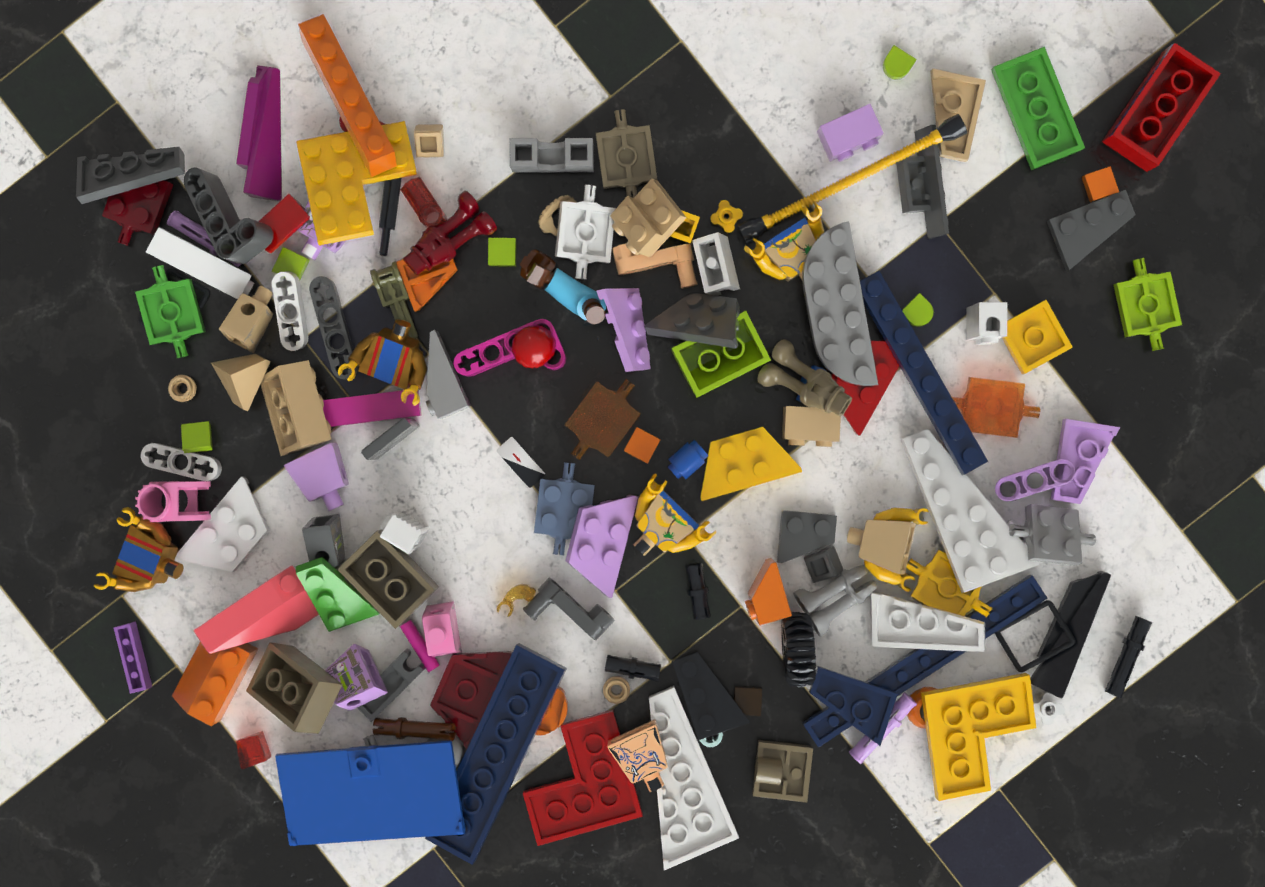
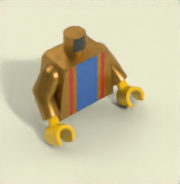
(390, 358)
(144, 557)

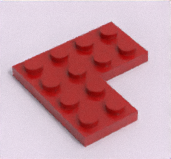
(597, 793)

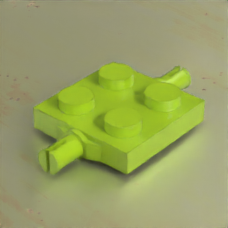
(1147, 304)

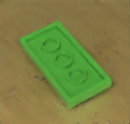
(1037, 108)

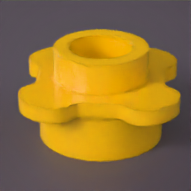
(727, 224)

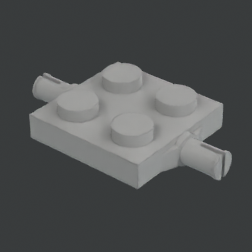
(1053, 534)

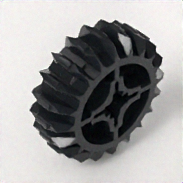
(798, 649)

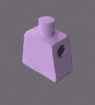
(320, 475)

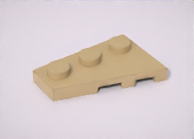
(953, 96)

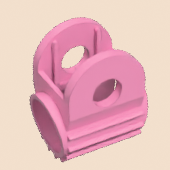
(151, 507)

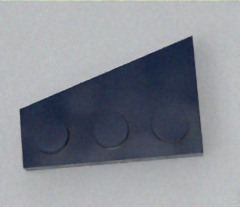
(856, 701)

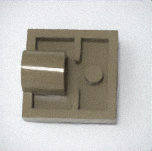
(782, 771)

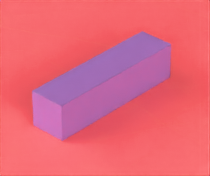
(132, 657)

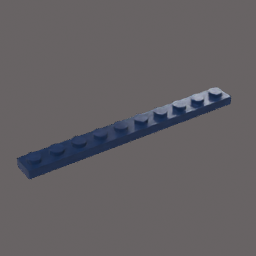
(924, 662)

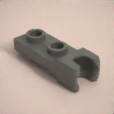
(395, 679)

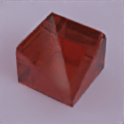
(252, 750)

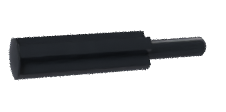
(388, 212)

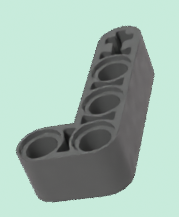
(230, 237)

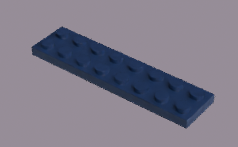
(501, 746)

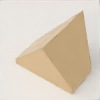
(242, 377)

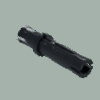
(1126, 661)

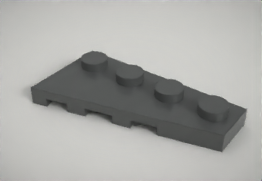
(115, 175)

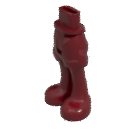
(436, 247)

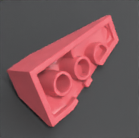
(267, 611)

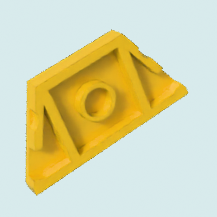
(745, 462)

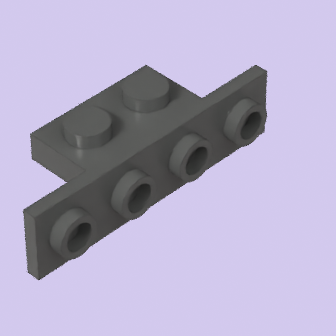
(923, 186)

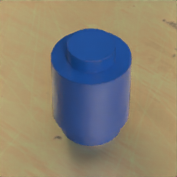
(687, 460)

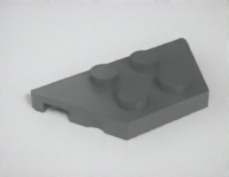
(700, 320)

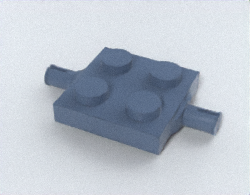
(559, 506)

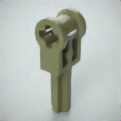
(393, 293)

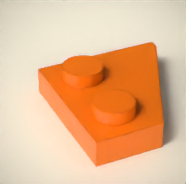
(427, 283)

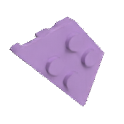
(600, 541)

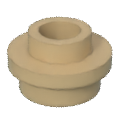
(175, 384)
(616, 698)

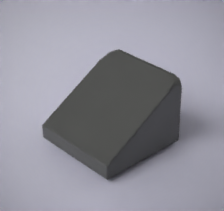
(823, 564)

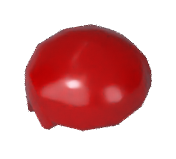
(533, 346)

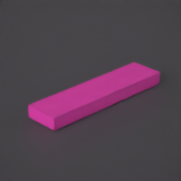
(369, 408)

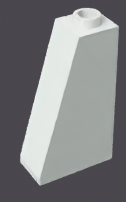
(199, 263)

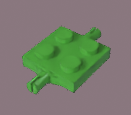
(170, 311)

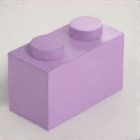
(850, 133)

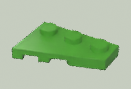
(332, 596)

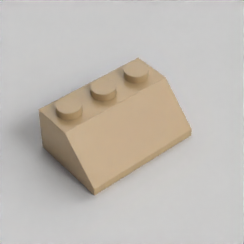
(295, 407)

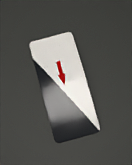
(520, 462)

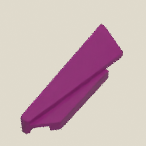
(261, 136)

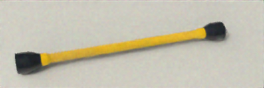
(949, 130)

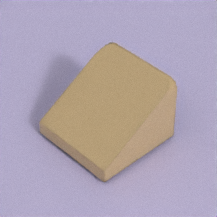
(429, 140)

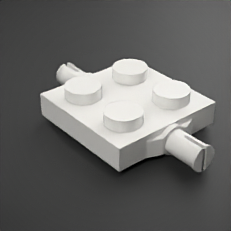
(584, 232)

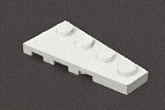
(918, 626)

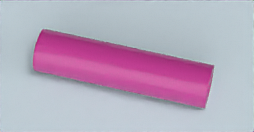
(419, 645)

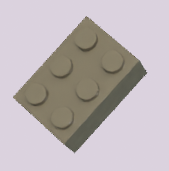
(388, 579)
(294, 688)

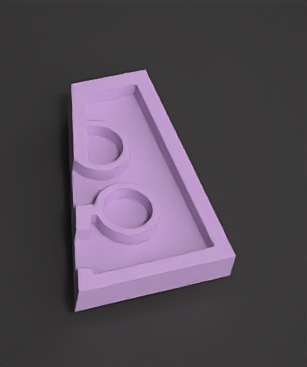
(627, 318)
(1084, 447)

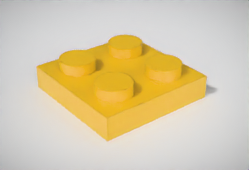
(1035, 337)

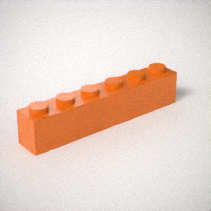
(347, 95)

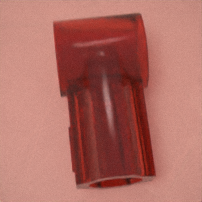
(422, 201)

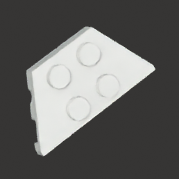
(231, 532)

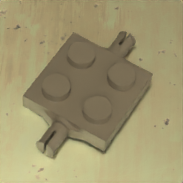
(626, 155)

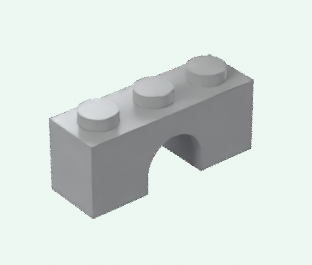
(565, 156)

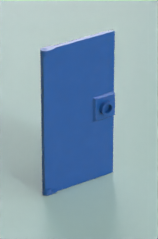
(370, 793)

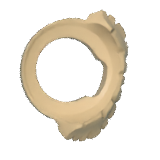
(546, 220)

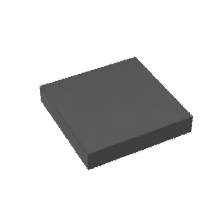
(389, 438)

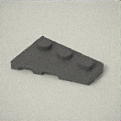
(1087, 227)

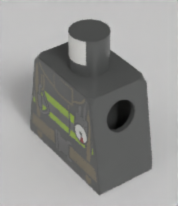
(325, 539)

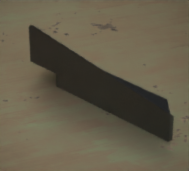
(1078, 612)

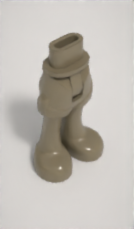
(820, 388)

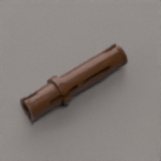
(402, 728)

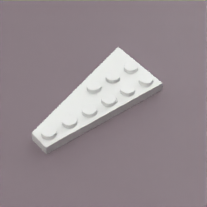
(966, 522)
(689, 802)

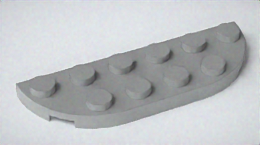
(838, 307)

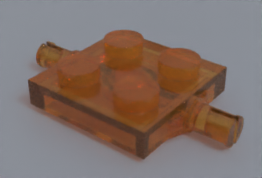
(994, 406)
(602, 419)

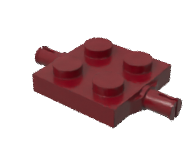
(138, 209)

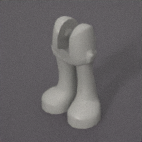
(812, 600)

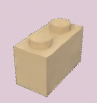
(811, 425)

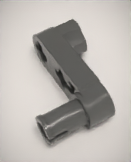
(593, 623)

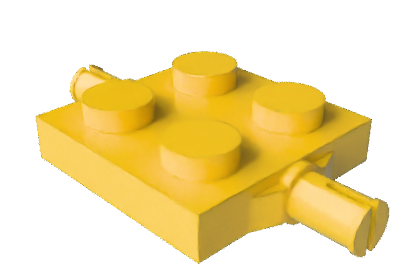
(940, 589)

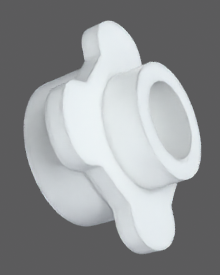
(1055, 708)

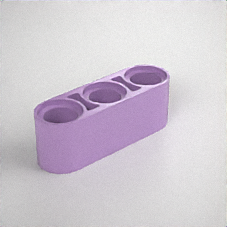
(1022, 487)

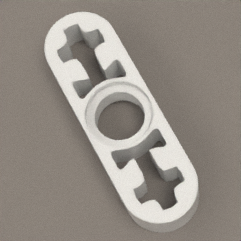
(282, 320)
(164, 450)

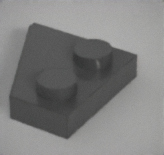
(804, 533)

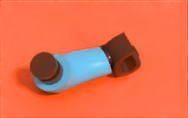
(569, 292)

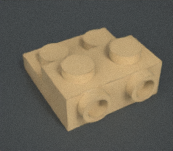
(647, 219)

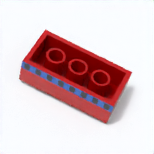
(1161, 107)

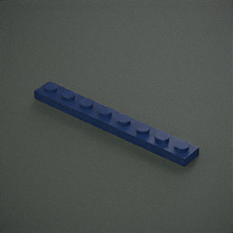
(921, 374)

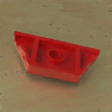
(868, 397)

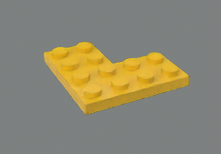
(336, 179)
(961, 719)

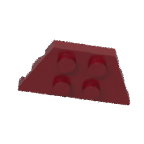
(468, 689)

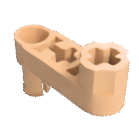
(679, 255)

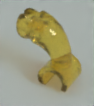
(521, 592)

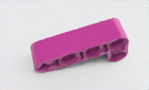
(503, 343)

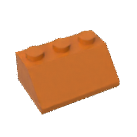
(212, 681)

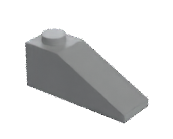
(443, 384)

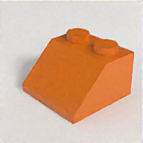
(767, 595)

